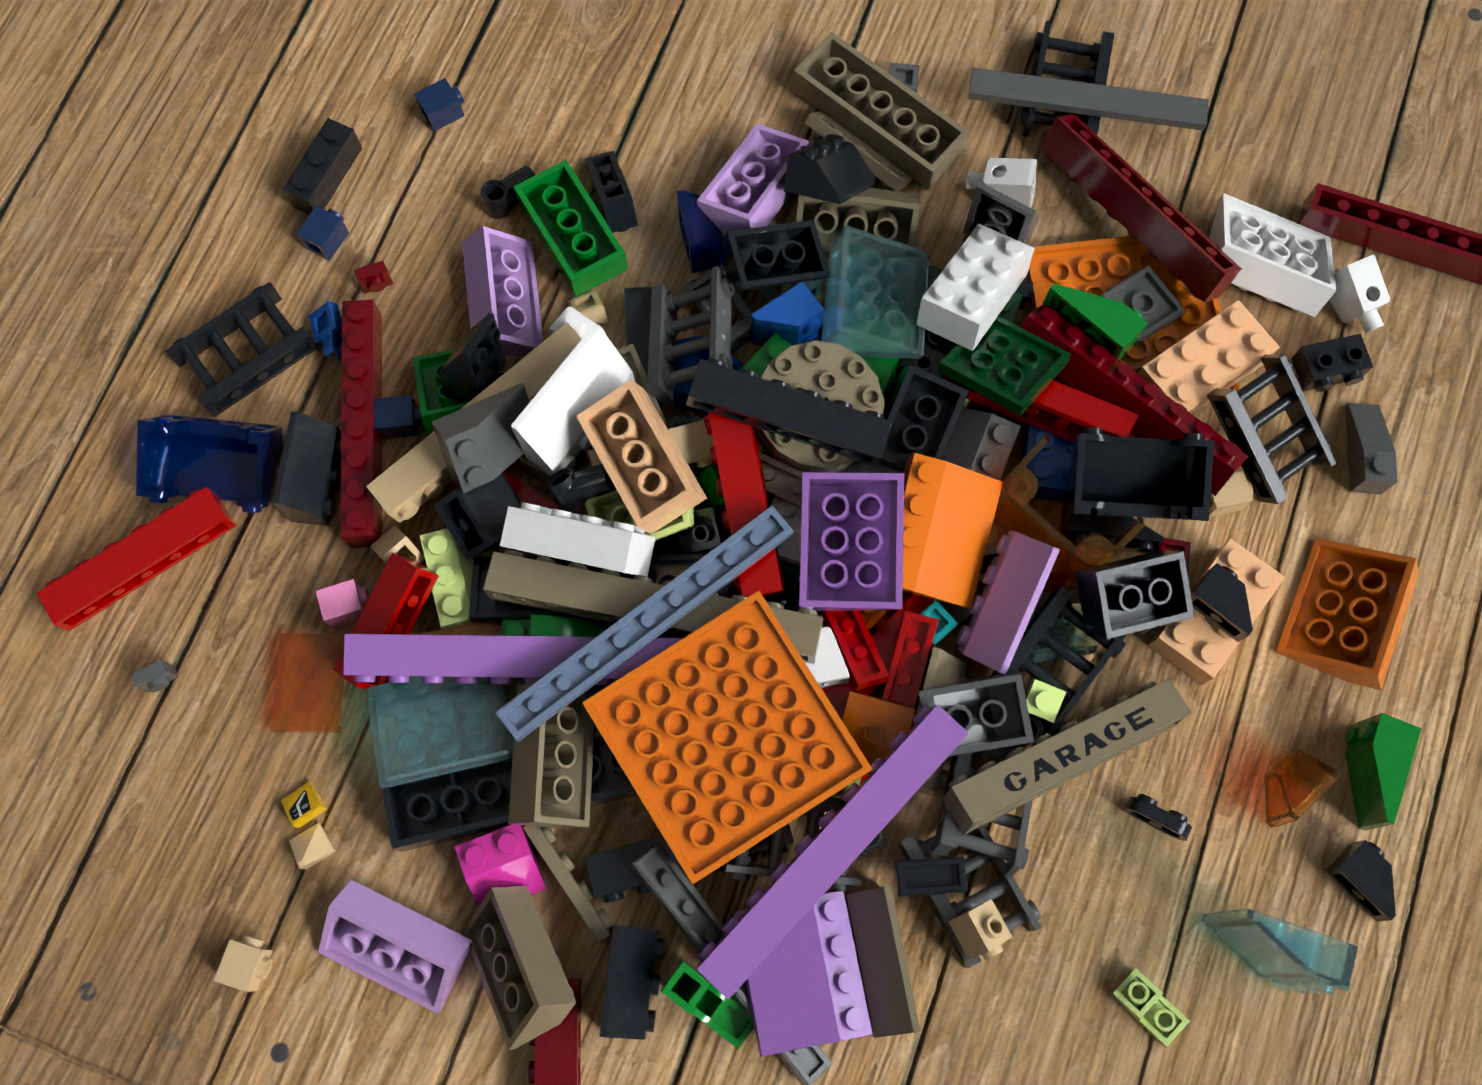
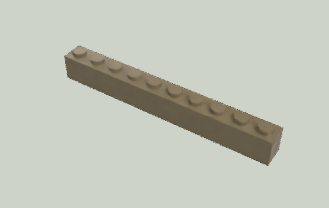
(611, 597)

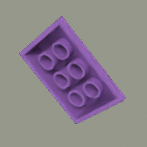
(851, 541)
(810, 984)

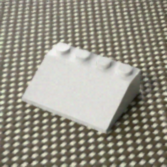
(1275, 255)
(549, 423)

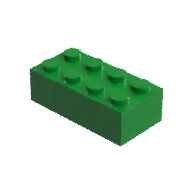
(571, 228)

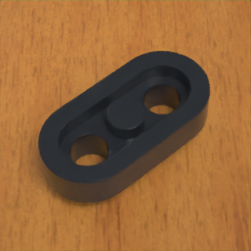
(1171, 822)

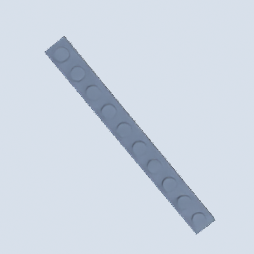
(644, 624)

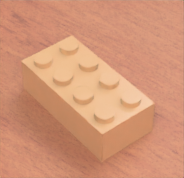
(1210, 358)
(641, 457)
(1196, 642)

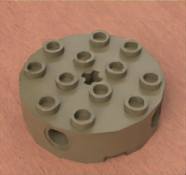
(833, 374)

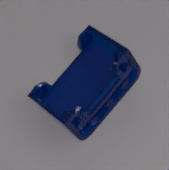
(195, 453)

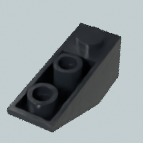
(1080, 526)

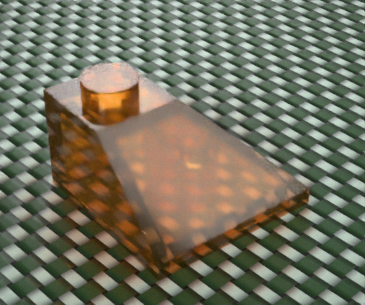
(1295, 785)

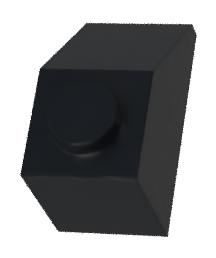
(1223, 601)
(1366, 878)

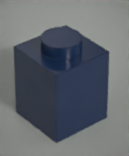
(440, 104)
(323, 232)
(397, 417)

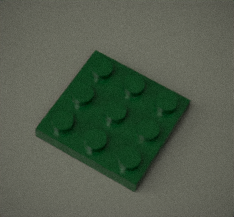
(1006, 365)

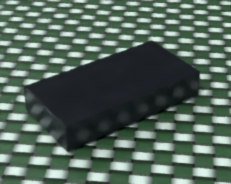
(930, 876)

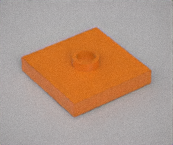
(875, 723)

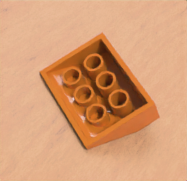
(945, 528)
(1349, 611)

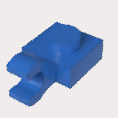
(326, 327)

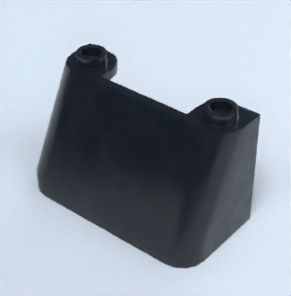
(1140, 476)

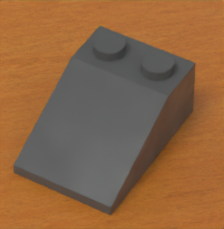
(1000, 214)
(480, 438)
(988, 708)

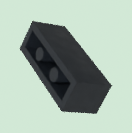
(322, 167)

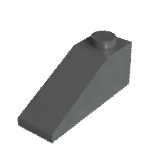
(1369, 450)

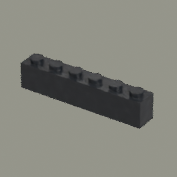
(789, 412)
(613, 875)

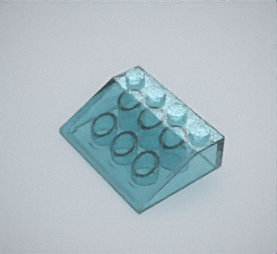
(875, 295)
(436, 728)
(1285, 952)

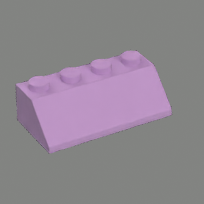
(751, 182)
(503, 283)
(1007, 600)
(393, 945)

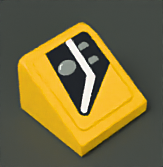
(303, 805)

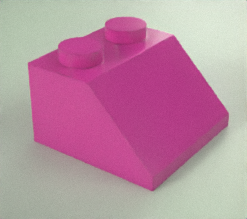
(500, 860)

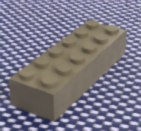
(880, 110)

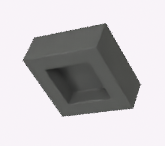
(906, 74)
(155, 676)

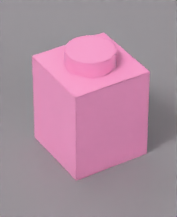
(342, 602)

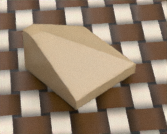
(590, 306)
(311, 846)

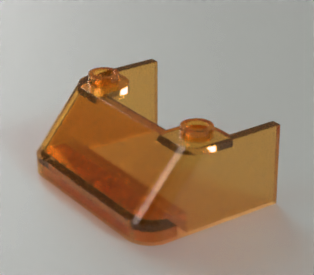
(1019, 516)

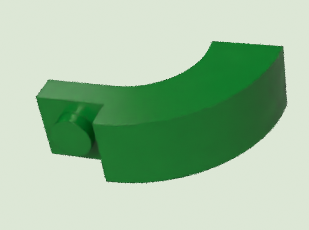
(551, 626)
(703, 1000)

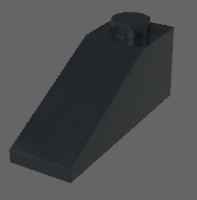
(612, 192)

